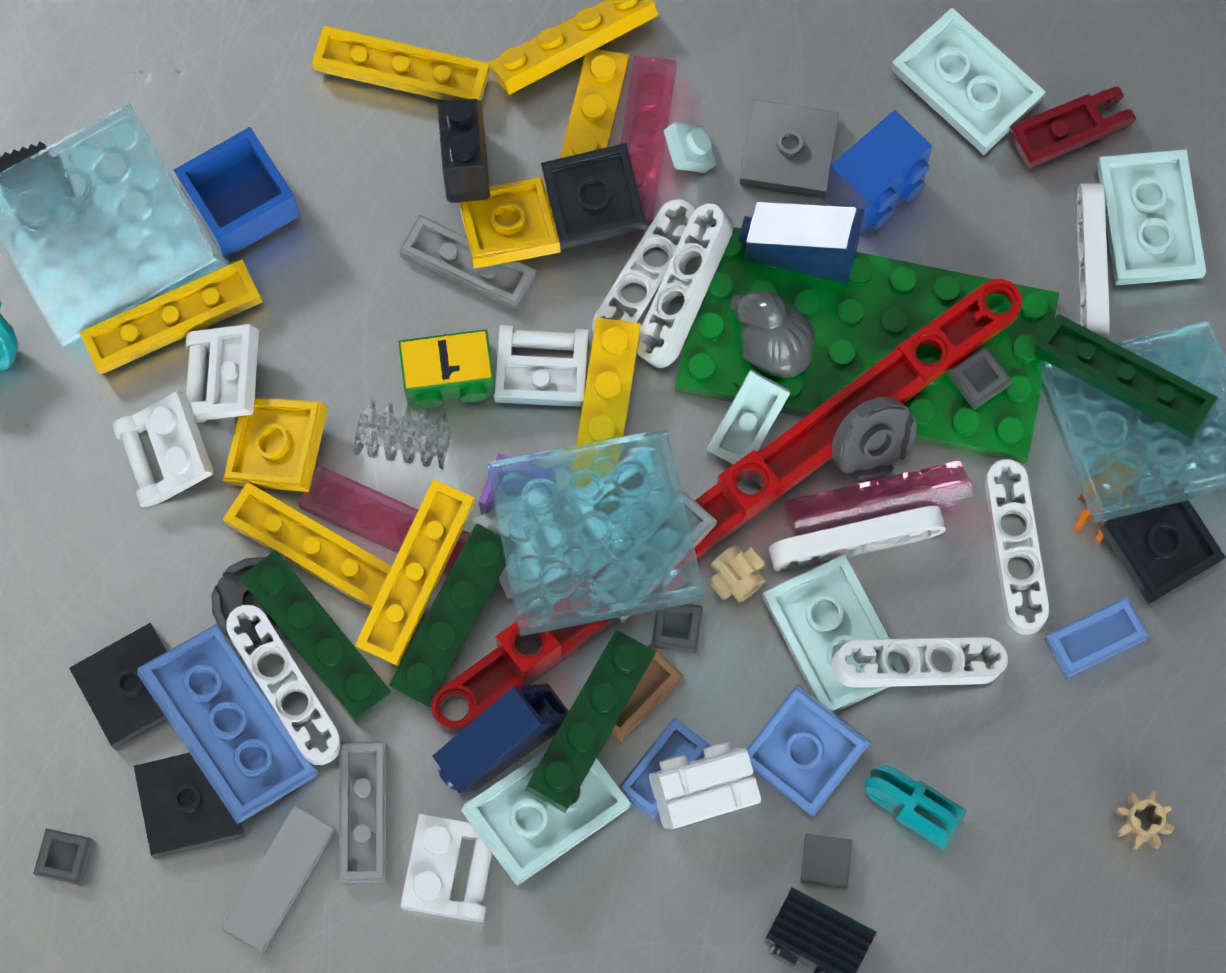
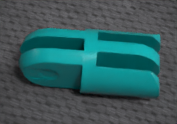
(914, 804)

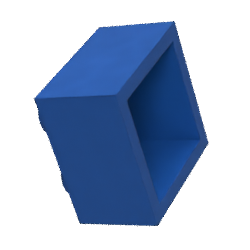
(880, 171)
(237, 192)

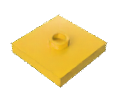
(510, 224)
(276, 445)

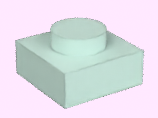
(690, 147)

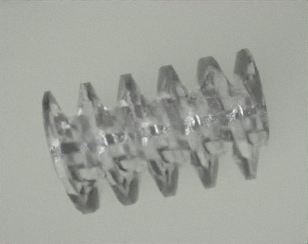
(404, 435)

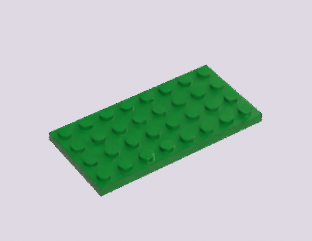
(860, 327)

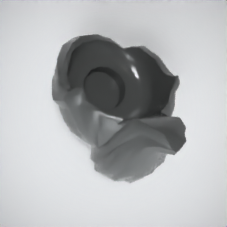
(773, 334)

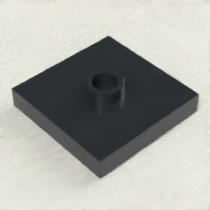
(594, 196)
(1162, 547)
(116, 691)
(181, 807)

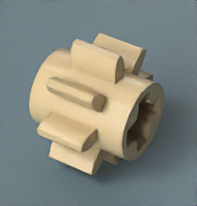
(737, 573)
(1156, 817)

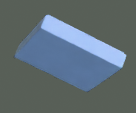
(806, 750)

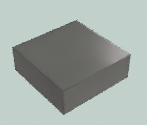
(979, 377)
(677, 628)
(63, 857)
(826, 861)

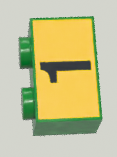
(447, 368)

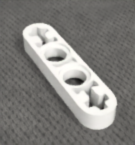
(1093, 258)
(639, 271)
(691, 286)
(857, 538)
(1022, 546)
(918, 655)
(280, 686)

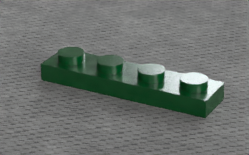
(1126, 376)
(451, 616)
(315, 635)
(590, 721)

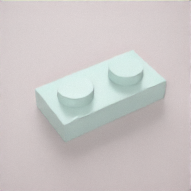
(748, 418)

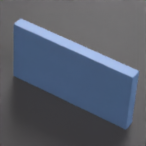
(226, 723)

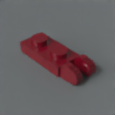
(1069, 127)

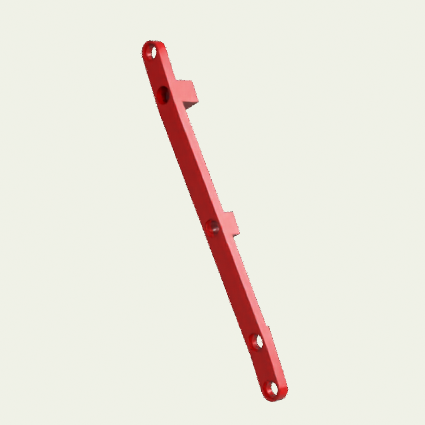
(774, 468)

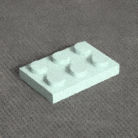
(967, 80)
(1151, 217)
(817, 618)
(530, 832)

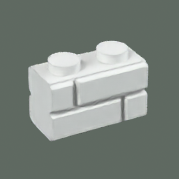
(704, 787)

